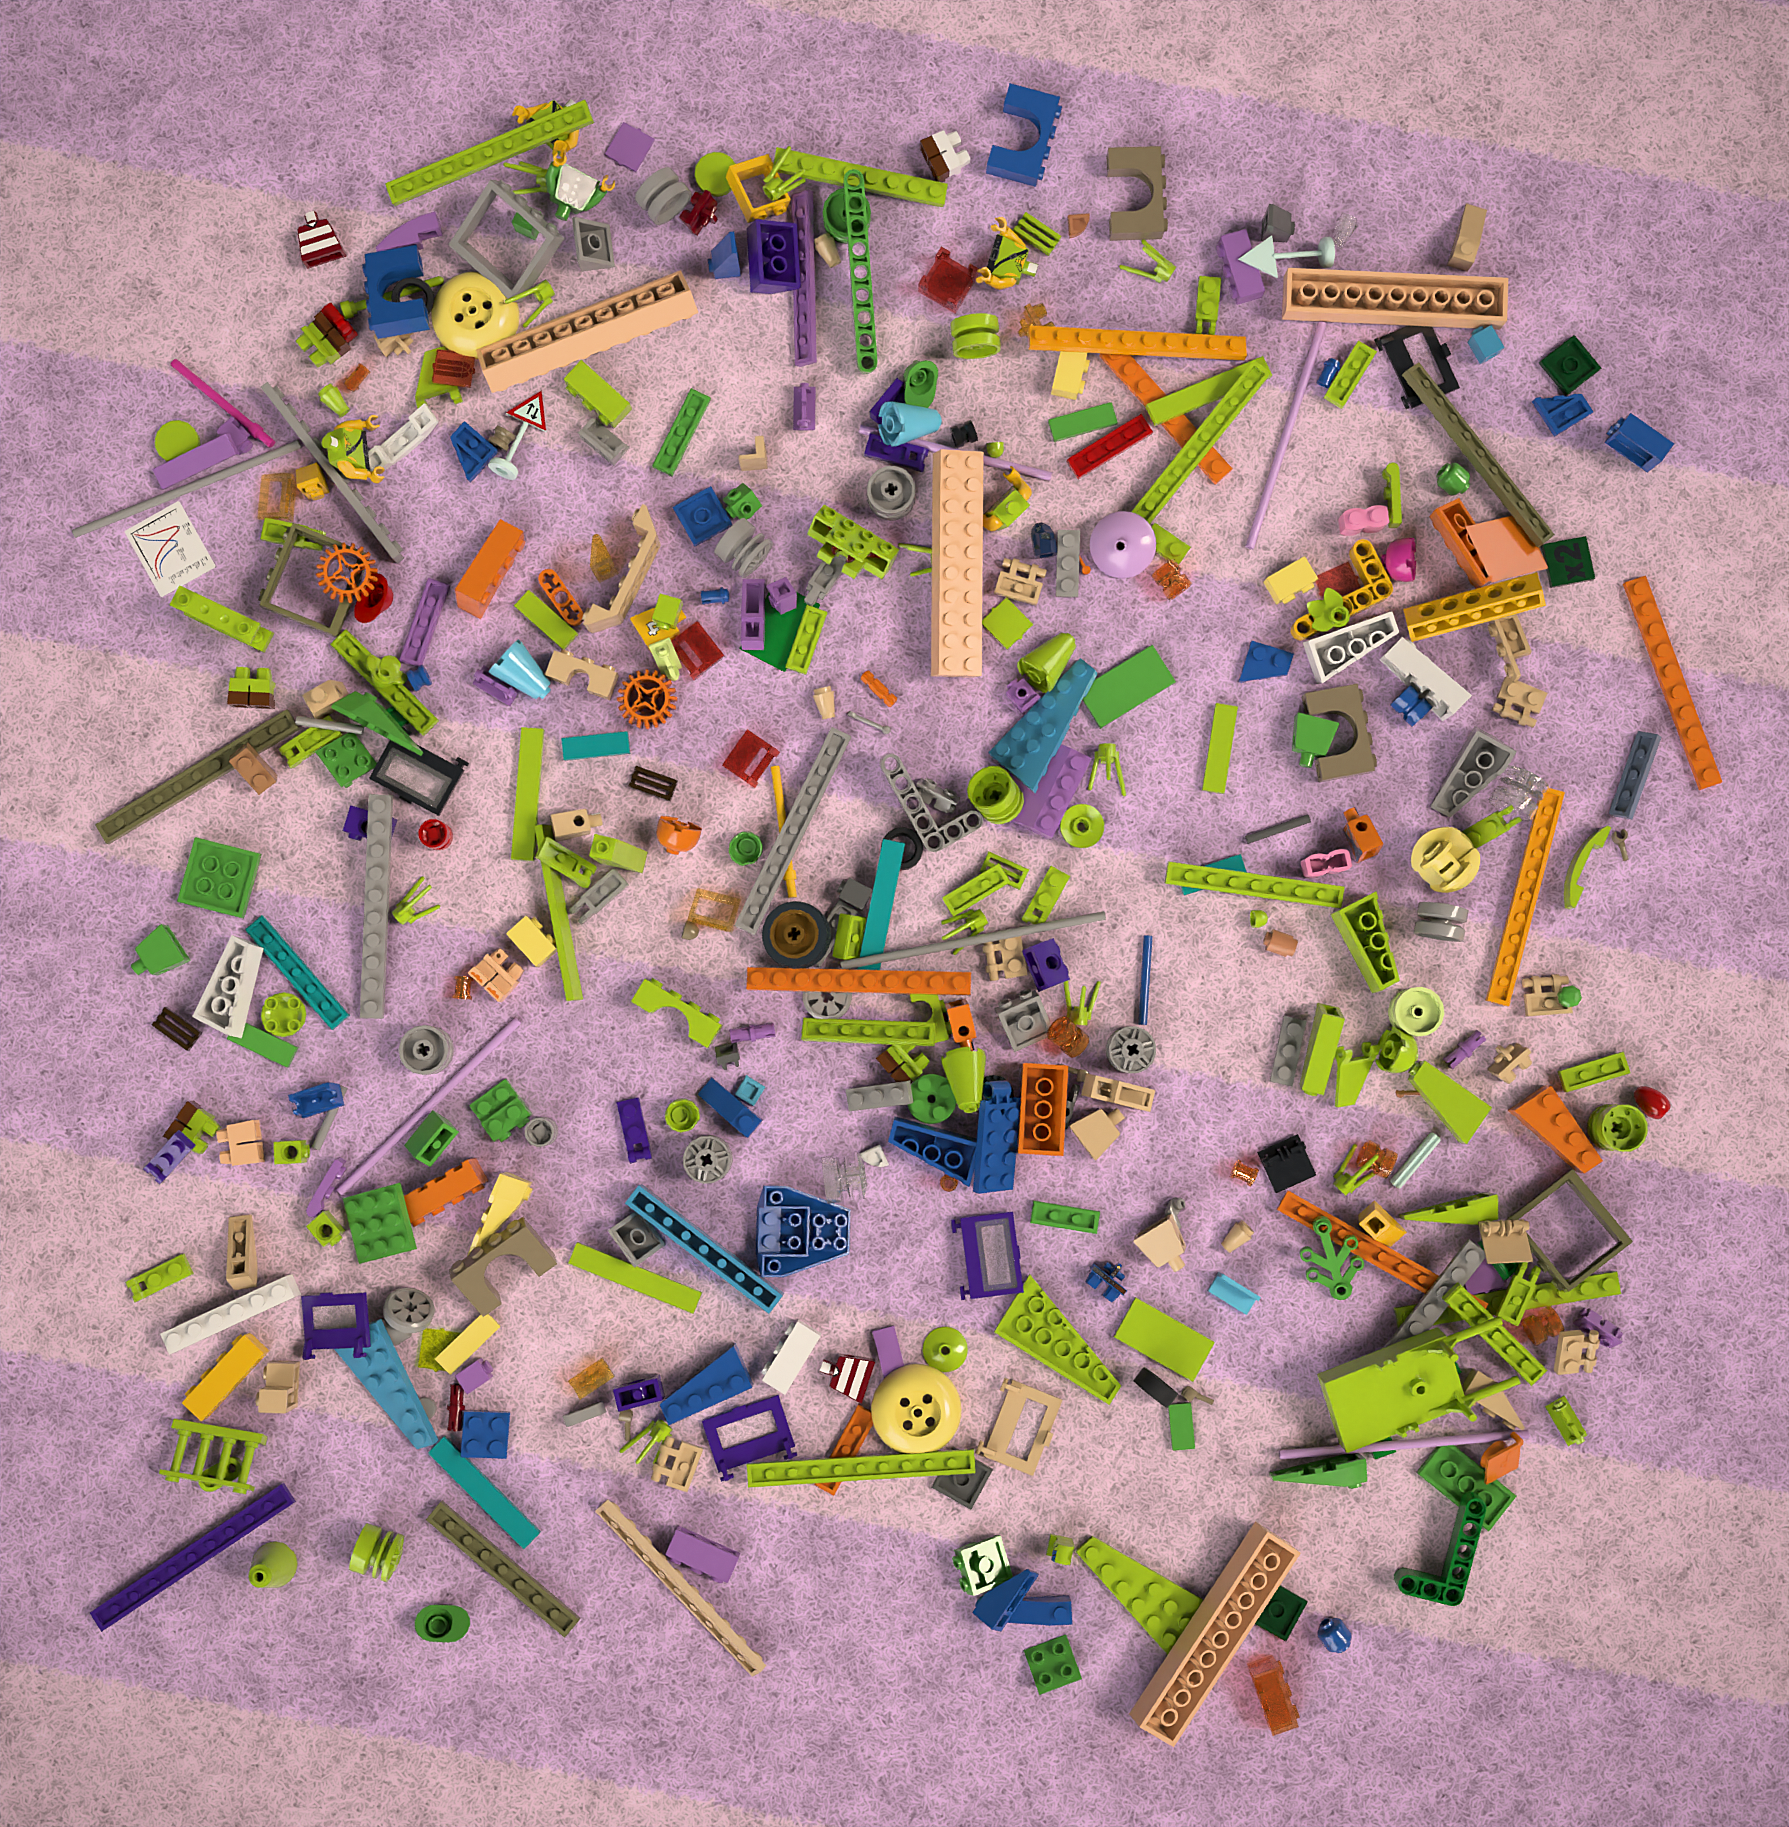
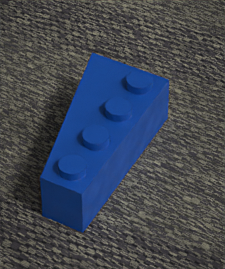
(937, 1147)
(711, 1385)

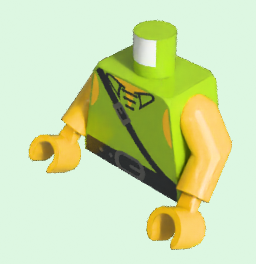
(536, 112)
(1007, 259)
(349, 449)
(1009, 505)

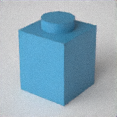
(1485, 343)

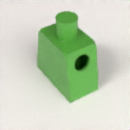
(1312, 737)
(159, 952)

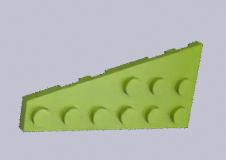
(1045, 1334)
(1151, 1598)

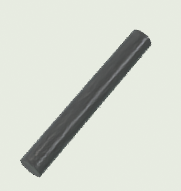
(1277, 829)

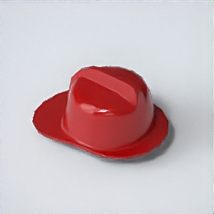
(377, 601)

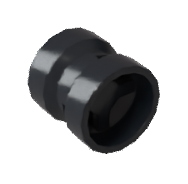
(963, 434)

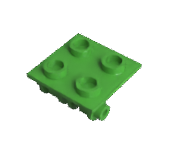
(346, 759)
(1052, 1664)

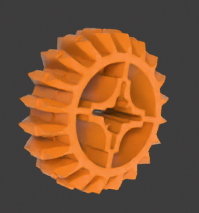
(357, 568)
(655, 692)

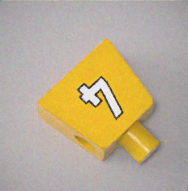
(648, 630)

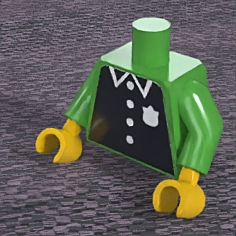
(572, 188)

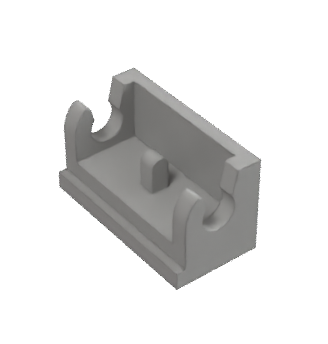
(603, 441)

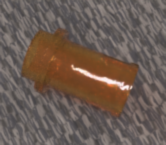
(356, 377)
(942, 1182)

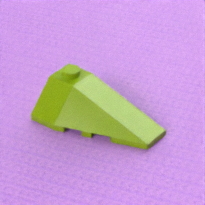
(1460, 1211)

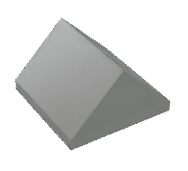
(593, 244)
(636, 1238)

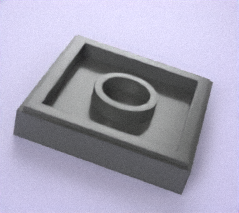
(964, 1487)

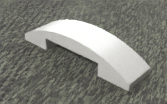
(404, 440)

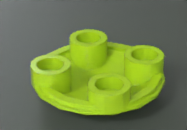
(283, 1014)

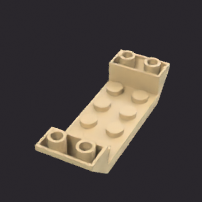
(598, 618)

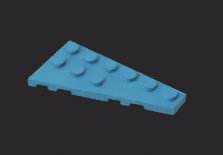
(1039, 733)
(390, 1385)

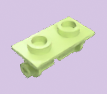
(666, 658)

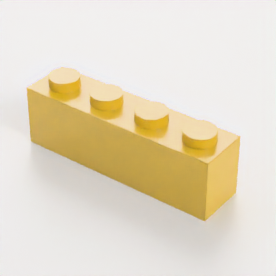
(225, 1376)

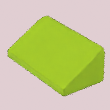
(849, 936)

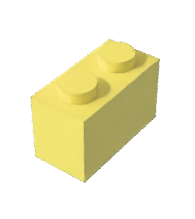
(1069, 373)
(1291, 580)
(532, 940)

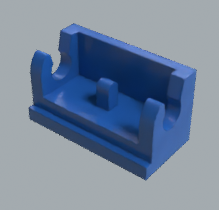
(317, 1099)

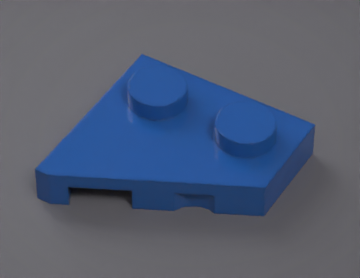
(1562, 411)
(472, 450)
(1265, 662)

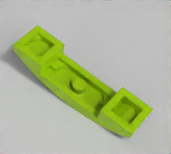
(1571, 890)

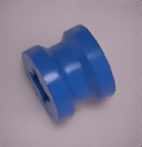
(419, 677)

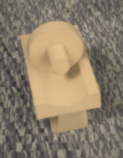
(394, 343)
(1508, 1059)

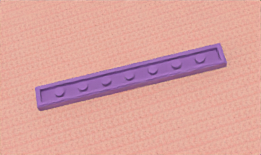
(805, 296)

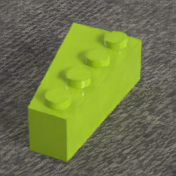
(1367, 941)

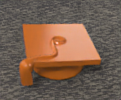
(1501, 1459)

